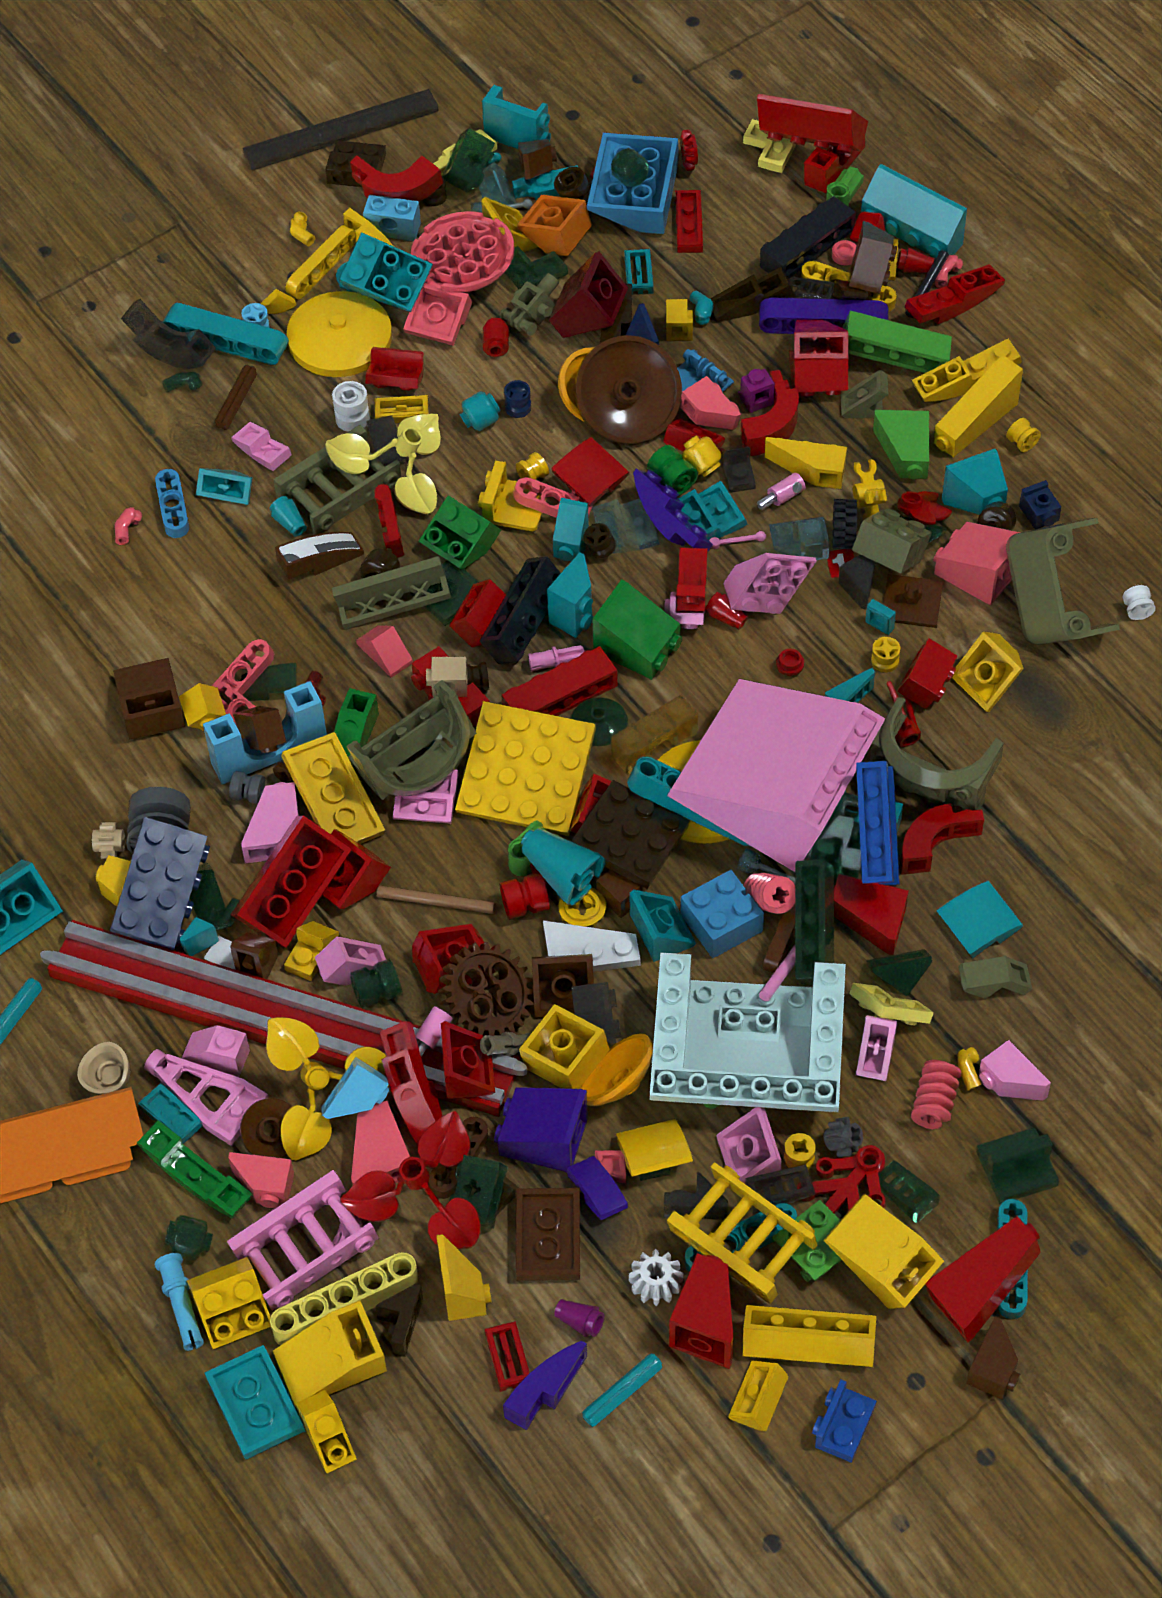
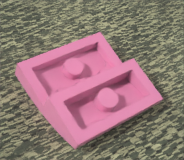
(430, 806)

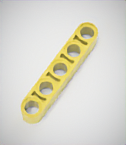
(353, 1286)

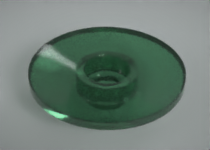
(611, 723)

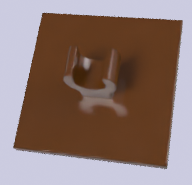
(913, 599)

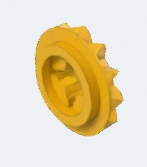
(595, 910)

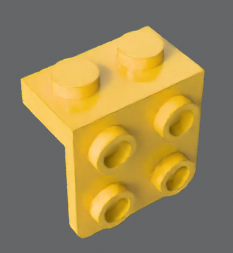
(501, 507)

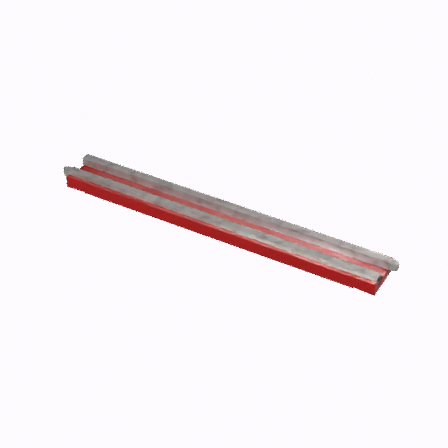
(241, 1002)

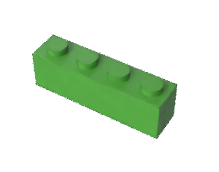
(896, 343)

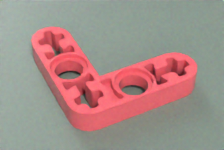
(530, 500)
(235, 689)

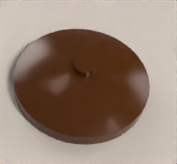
(628, 389)

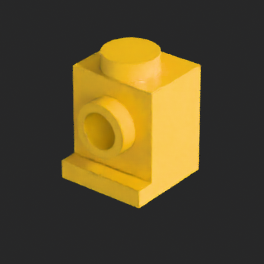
(678, 320)

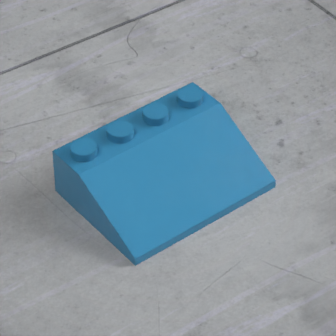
(644, 205)

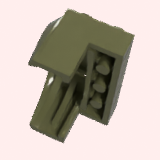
(432, 721)
(960, 787)

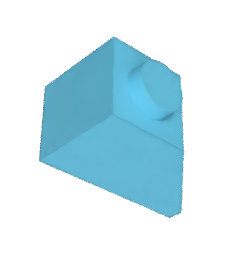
(356, 1091)

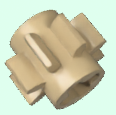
(108, 840)

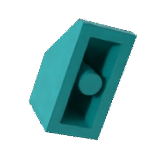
(569, 529)

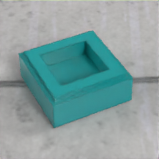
(880, 616)

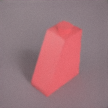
(377, 1143)

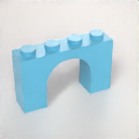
(231, 752)

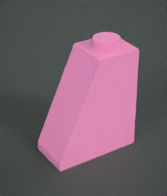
(270, 821)

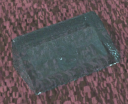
(496, 185)

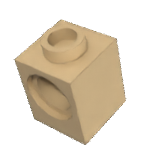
(450, 670)

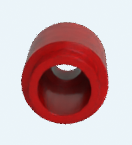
(495, 337)

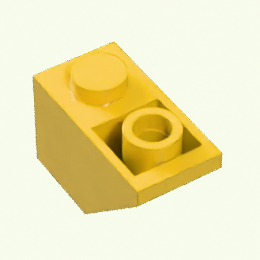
(326, 1431)

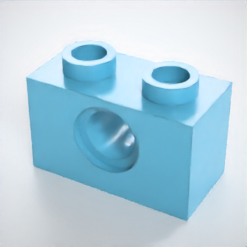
(393, 216)

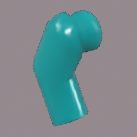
(703, 307)

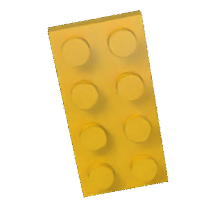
(332, 789)

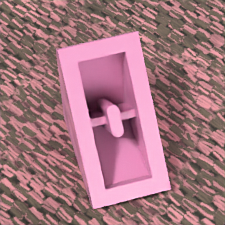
(876, 1048)

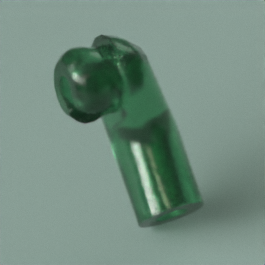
(224, 919)

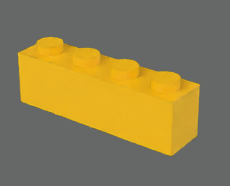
(809, 1335)

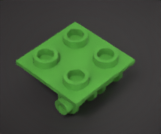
(822, 1258)

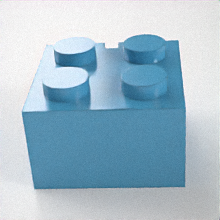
(721, 914)

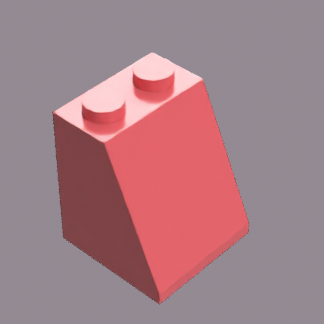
(976, 560)

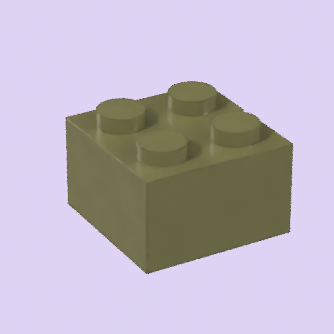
(892, 540)

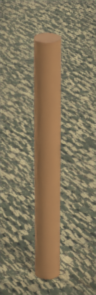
(436, 899)

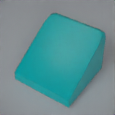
(198, 937)

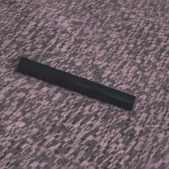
(931, 275)

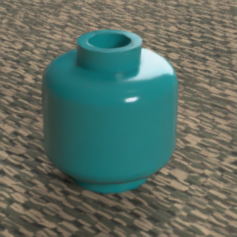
(480, 411)

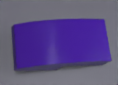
(599, 1188)

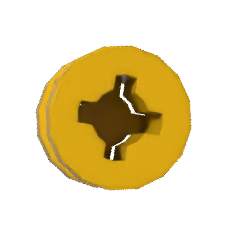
(1023, 434)
(533, 467)
(891, 649)
(798, 1158)

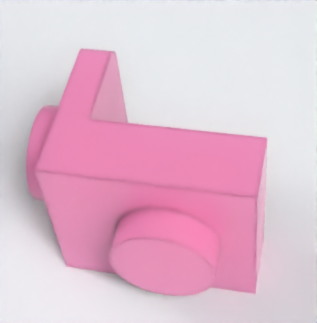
(687, 619)

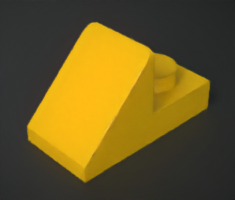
(311, 941)

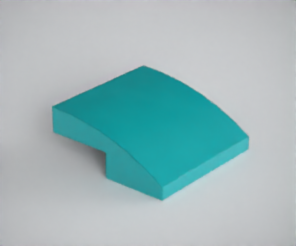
(713, 511)
(980, 918)

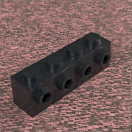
(808, 237)
(520, 611)

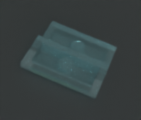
(627, 524)

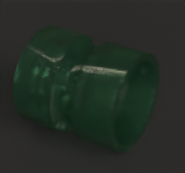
(376, 984)

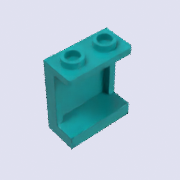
(511, 122)

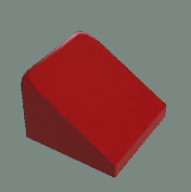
(874, 218)

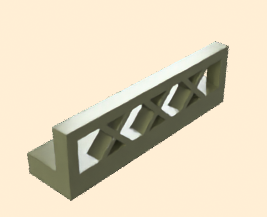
(391, 587)

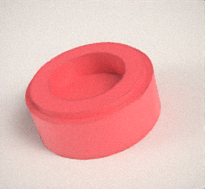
(843, 252)

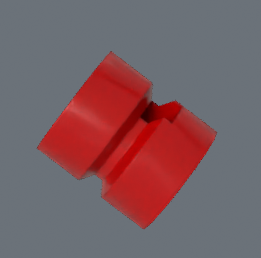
(524, 896)

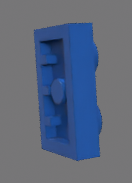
(844, 1422)

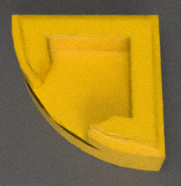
(278, 302)

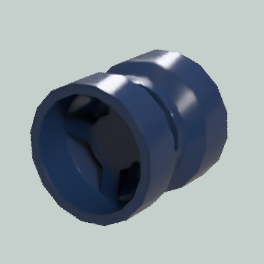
(517, 399)

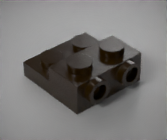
(338, 165)

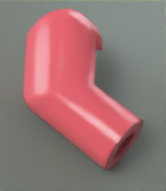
(952, 263)
(121, 525)

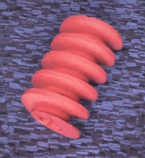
(771, 892)
(935, 1094)

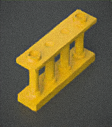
(738, 1262)

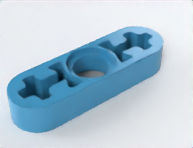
(168, 512)

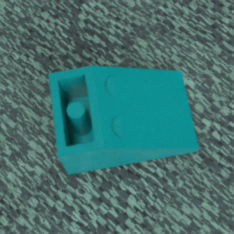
(385, 273)

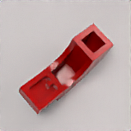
(933, 828)

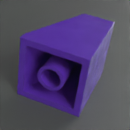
(543, 1126)

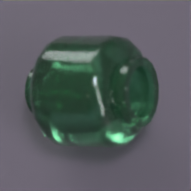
(630, 167)
(188, 1237)

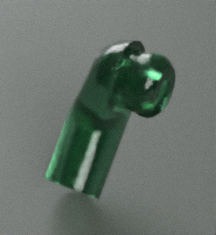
(181, 379)

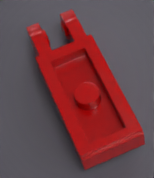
(389, 519)

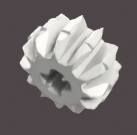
(659, 1287)

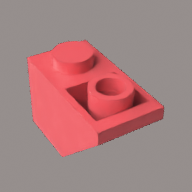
(709, 406)

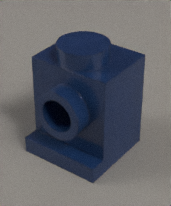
(1040, 505)

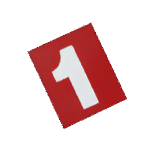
(837, 558)

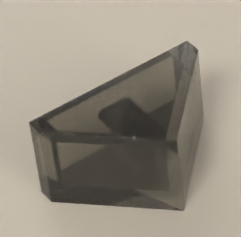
(857, 579)

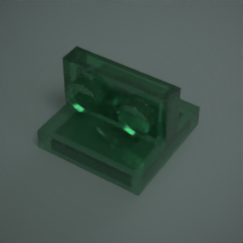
(1018, 1164)

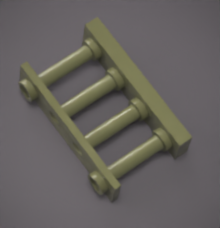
(314, 471)

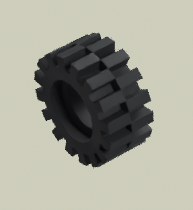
(844, 523)

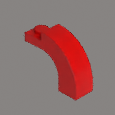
(411, 184)
(776, 423)
(692, 579)

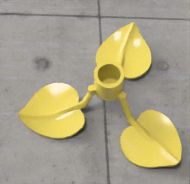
(414, 435)

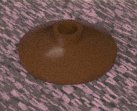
(251, 1127)

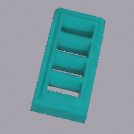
(854, 688)

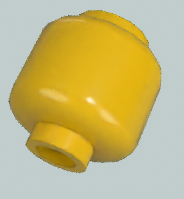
(702, 454)

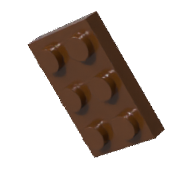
(547, 1234)

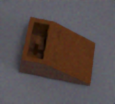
(149, 698)

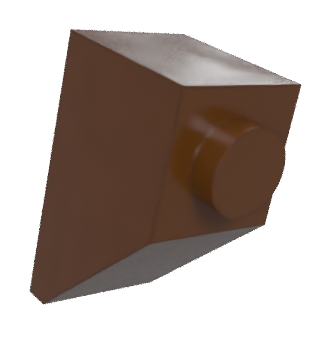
(536, 157)
(261, 728)
(254, 954)
(995, 1363)

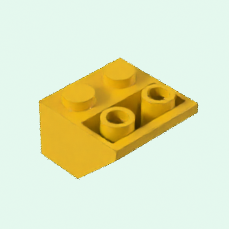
(230, 1302)

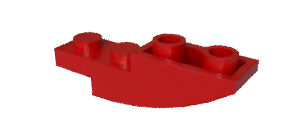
(957, 297)
(408, 1081)

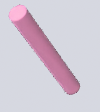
(778, 976)

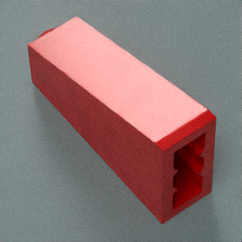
(983, 1276)

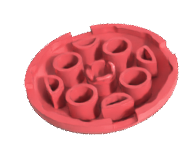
(465, 251)

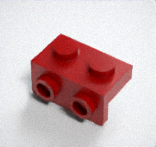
(395, 368)

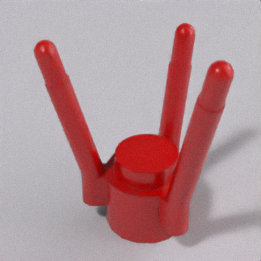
(909, 731)

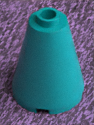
(562, 863)

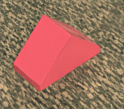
(385, 649)

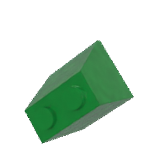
(635, 631)

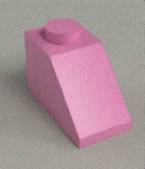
(346, 956)
(218, 1049)
(1013, 1074)

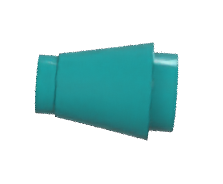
(287, 515)

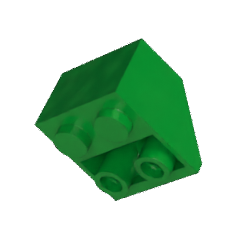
(459, 534)

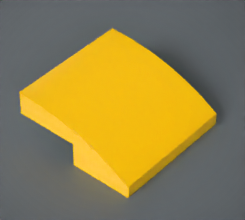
(654, 1147)

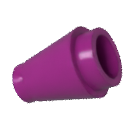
(581, 1317)

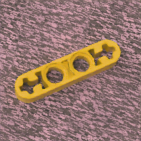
(320, 262)
(821, 270)

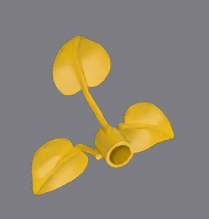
(289, 1045)

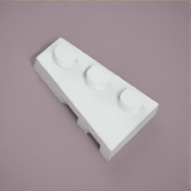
(608, 947)

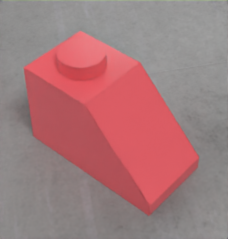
(263, 1176)

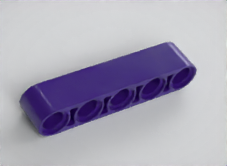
(780, 314)

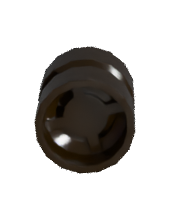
(573, 184)

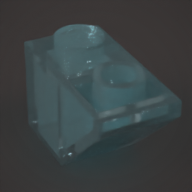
(801, 538)

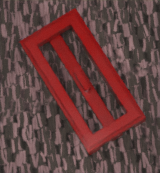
(514, 1380)

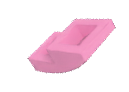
(258, 445)

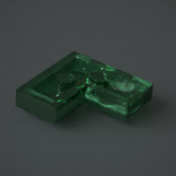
(525, 270)

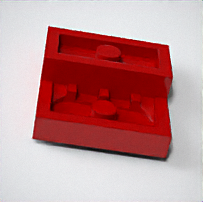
(590, 471)

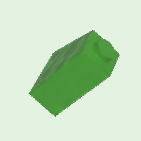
(904, 440)

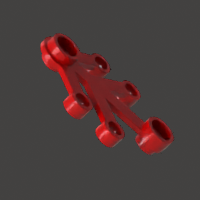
(848, 1187)

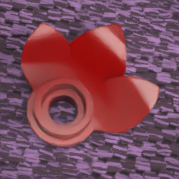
(923, 507)

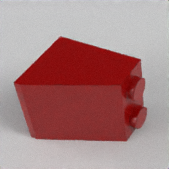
(703, 1313)

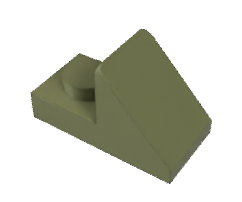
(865, 397)

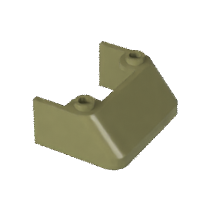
(1038, 585)

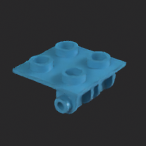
(697, 368)

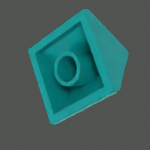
(659, 923)

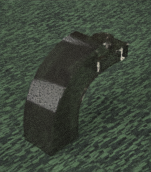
(165, 344)

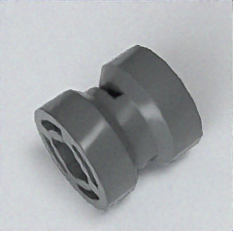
(246, 787)

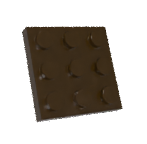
(631, 833)

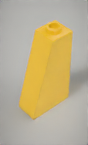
(980, 407)

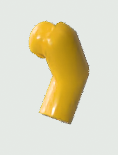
(298, 229)
(966, 1059)

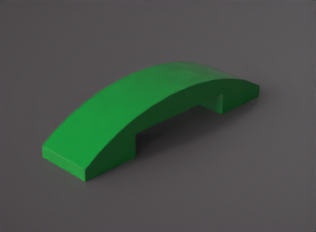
(193, 1172)

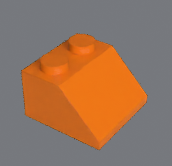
(556, 223)

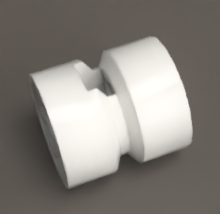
(350, 405)

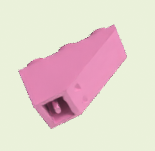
(766, 582)

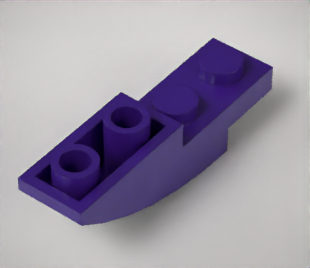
(665, 511)

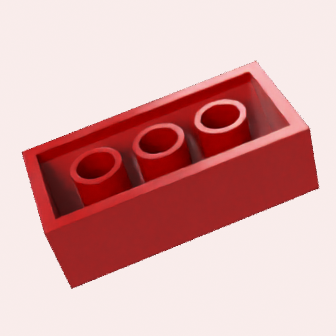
(811, 123)
(291, 881)

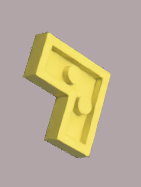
(774, 153)
(887, 1007)

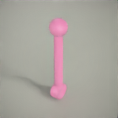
(759, 536)

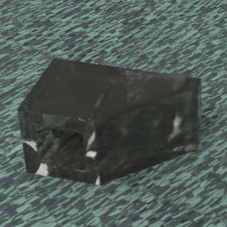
(594, 1005)

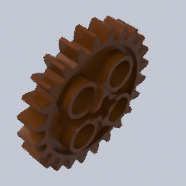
(510, 986)

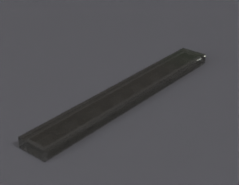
(340, 129)

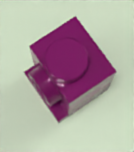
(753, 383)

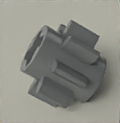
(843, 1136)

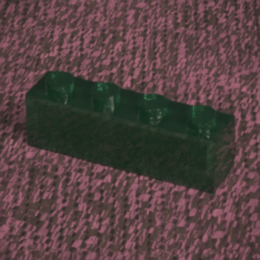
(813, 917)

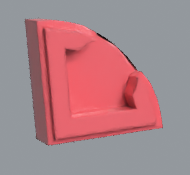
(614, 1163)

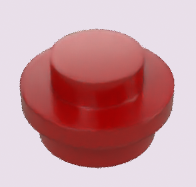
(790, 662)

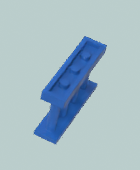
(877, 823)

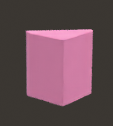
(750, 1145)

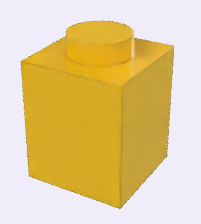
(201, 705)

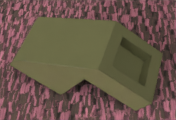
(989, 975)

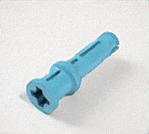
(177, 1289)

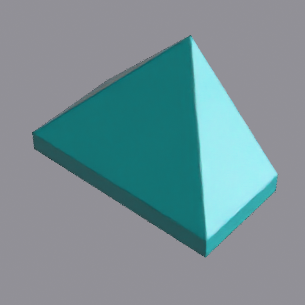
(224, 485)

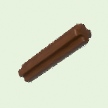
(235, 397)

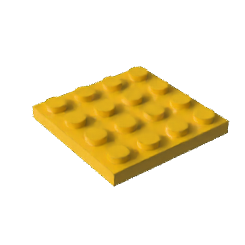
(525, 768)

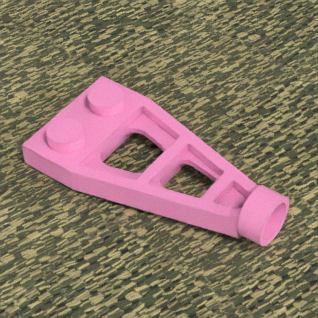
(227, 1119)

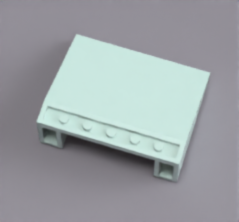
(737, 1050)

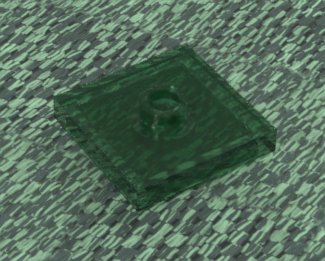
(459, 585)

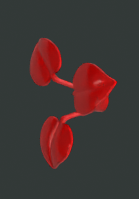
(375, 1194)

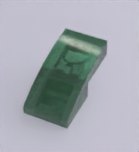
(273, 680)

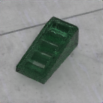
(906, 1204)

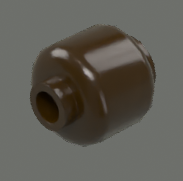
(998, 515)
(377, 562)

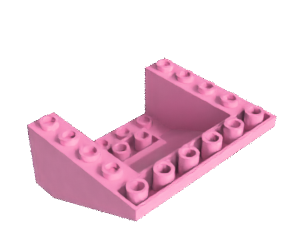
(776, 766)

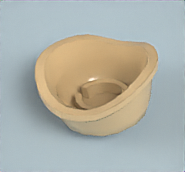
(104, 1068)

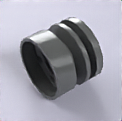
(158, 804)

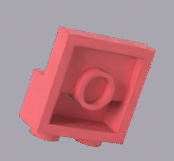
(438, 314)

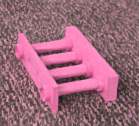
(301, 1210)

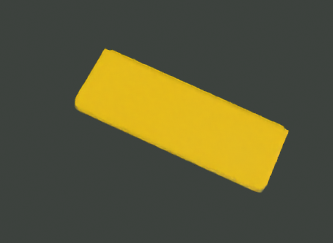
(759, 1395)

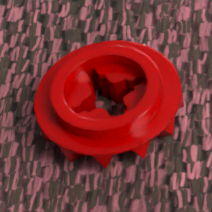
(688, 150)

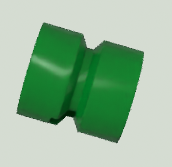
(673, 469)

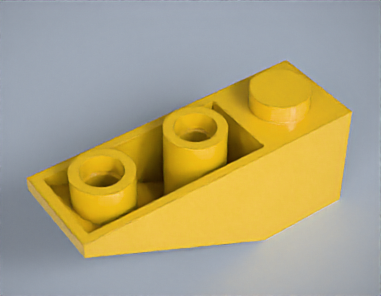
(815, 462)

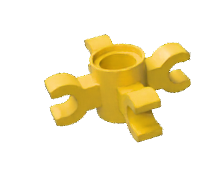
(870, 491)

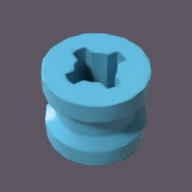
(256, 314)

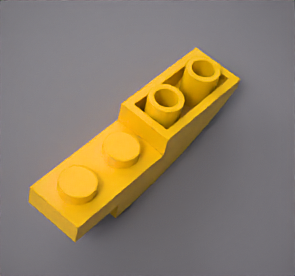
(958, 376)

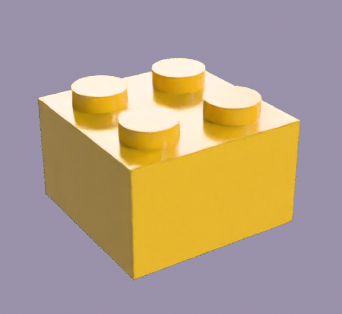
(564, 1048)

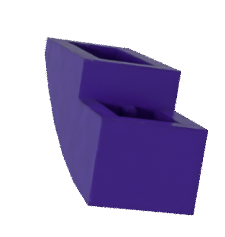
(544, 1385)

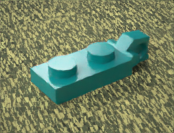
(536, 186)

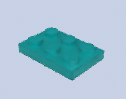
(254, 1402)

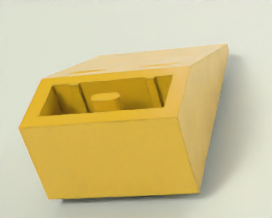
(883, 1252)
(331, 1354)

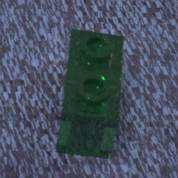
(468, 160)
(488, 1176)

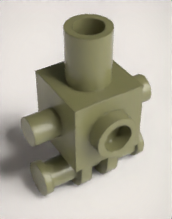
(531, 305)

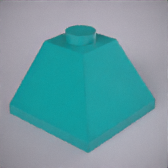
(975, 482)

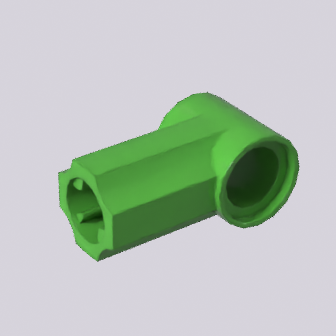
(846, 185)

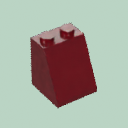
(589, 298)

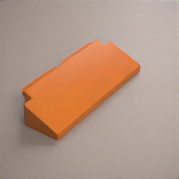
(68, 1143)

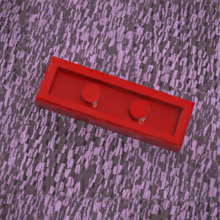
(689, 221)

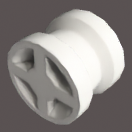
(1138, 602)

